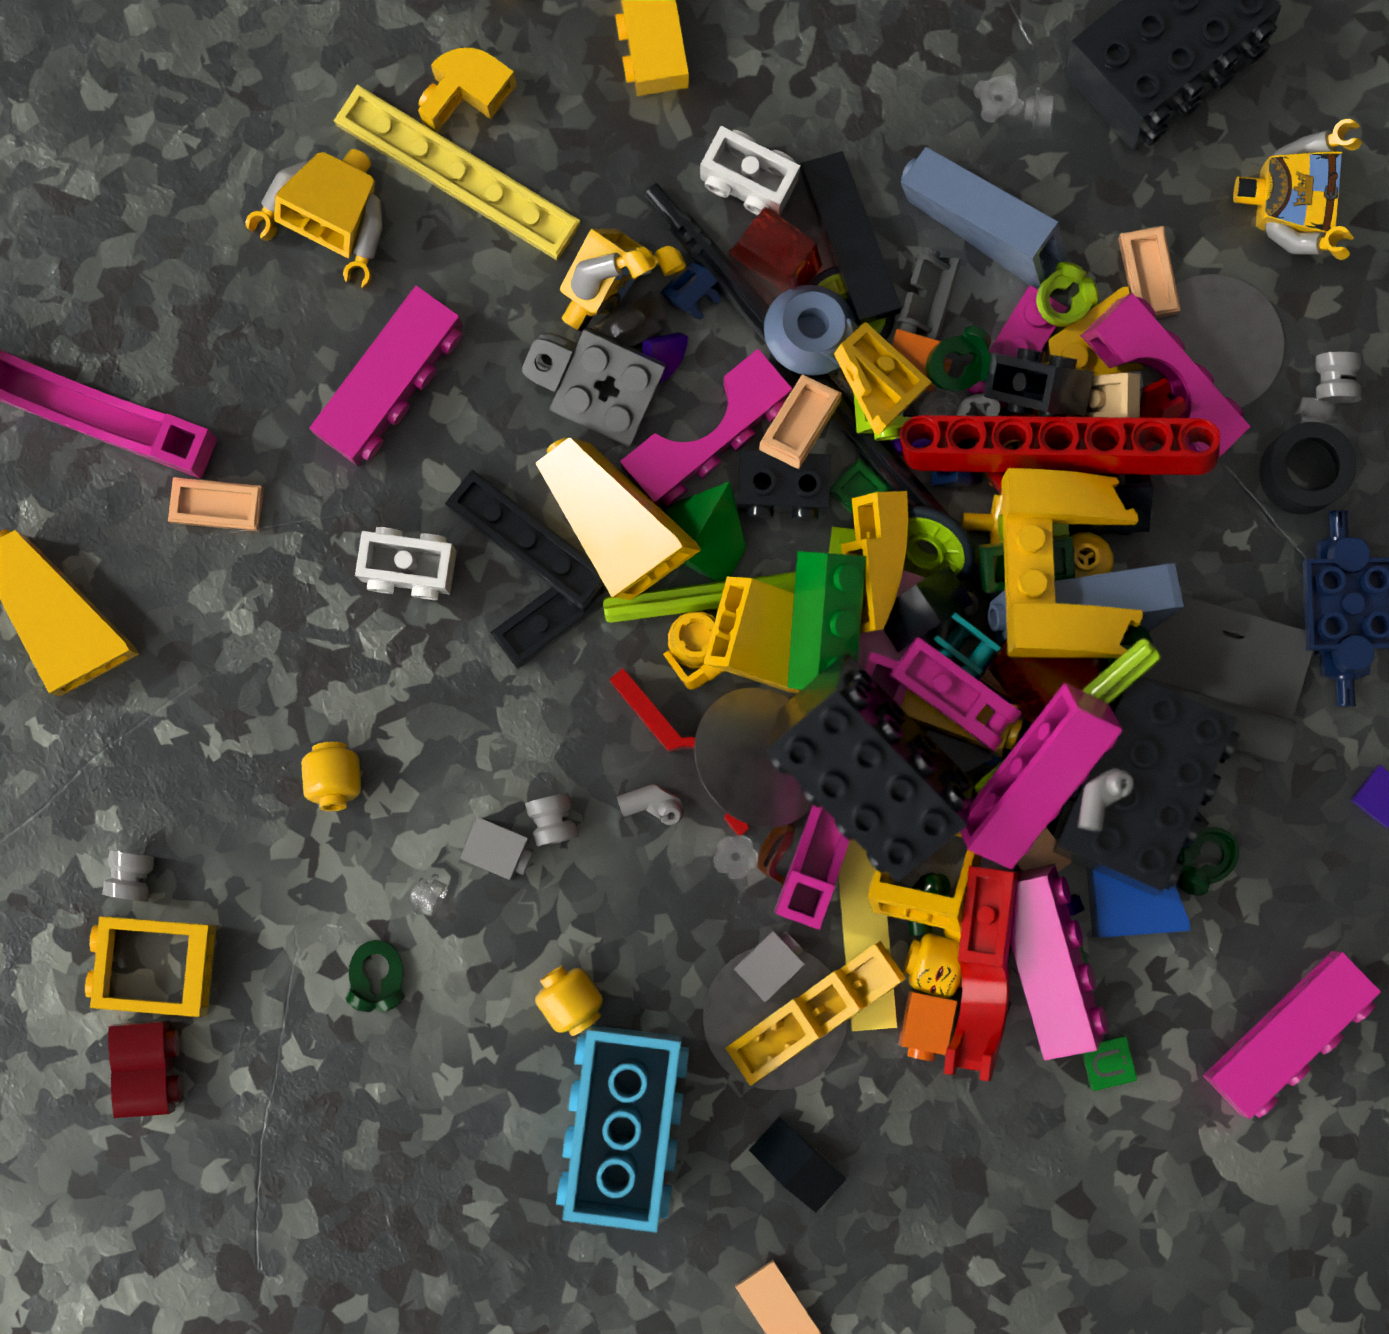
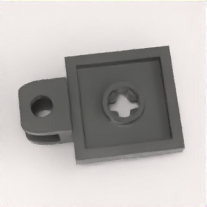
(575, 377)

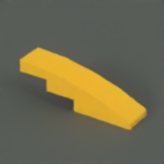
(815, 1013)

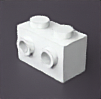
(748, 171)
(405, 562)

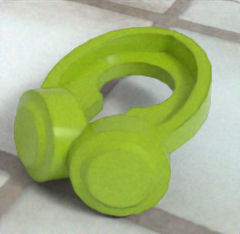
(1082, 301)

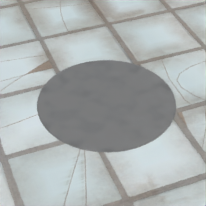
(1230, 333)
(737, 765)
(735, 1008)

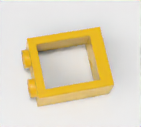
(921, 905)
(197, 971)

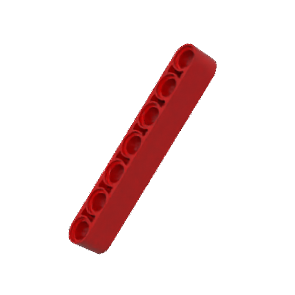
(1079, 432)

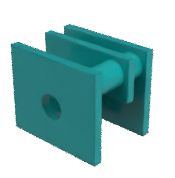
(980, 656)

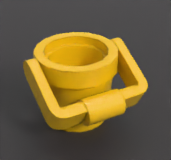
(688, 646)

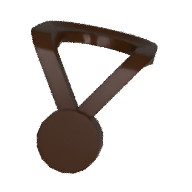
(766, 848)

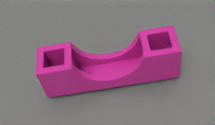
(1133, 335)
(665, 466)

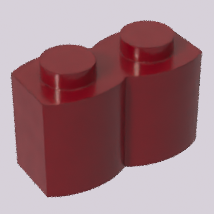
(143, 1068)

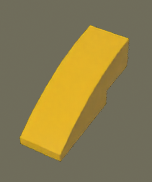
(882, 538)

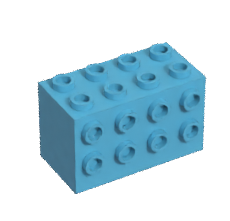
(622, 1128)

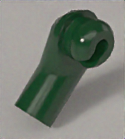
(930, 883)

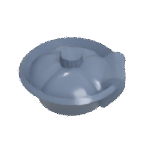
(807, 329)

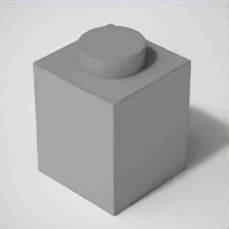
(497, 849)
(770, 964)

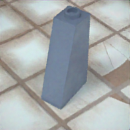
(985, 216)
(1146, 589)

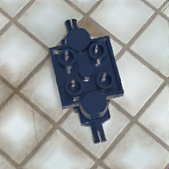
(1345, 607)

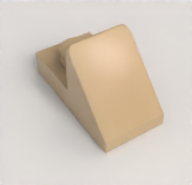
(1114, 396)

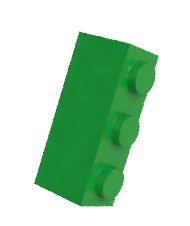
(824, 613)

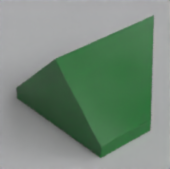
(715, 526)

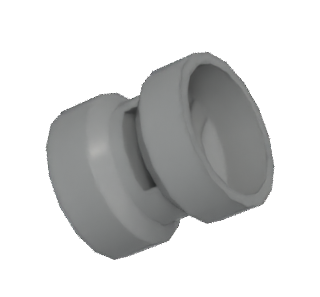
(1339, 377)
(551, 819)
(128, 875)

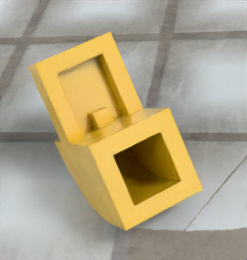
(466, 76)

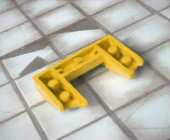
(1034, 621)

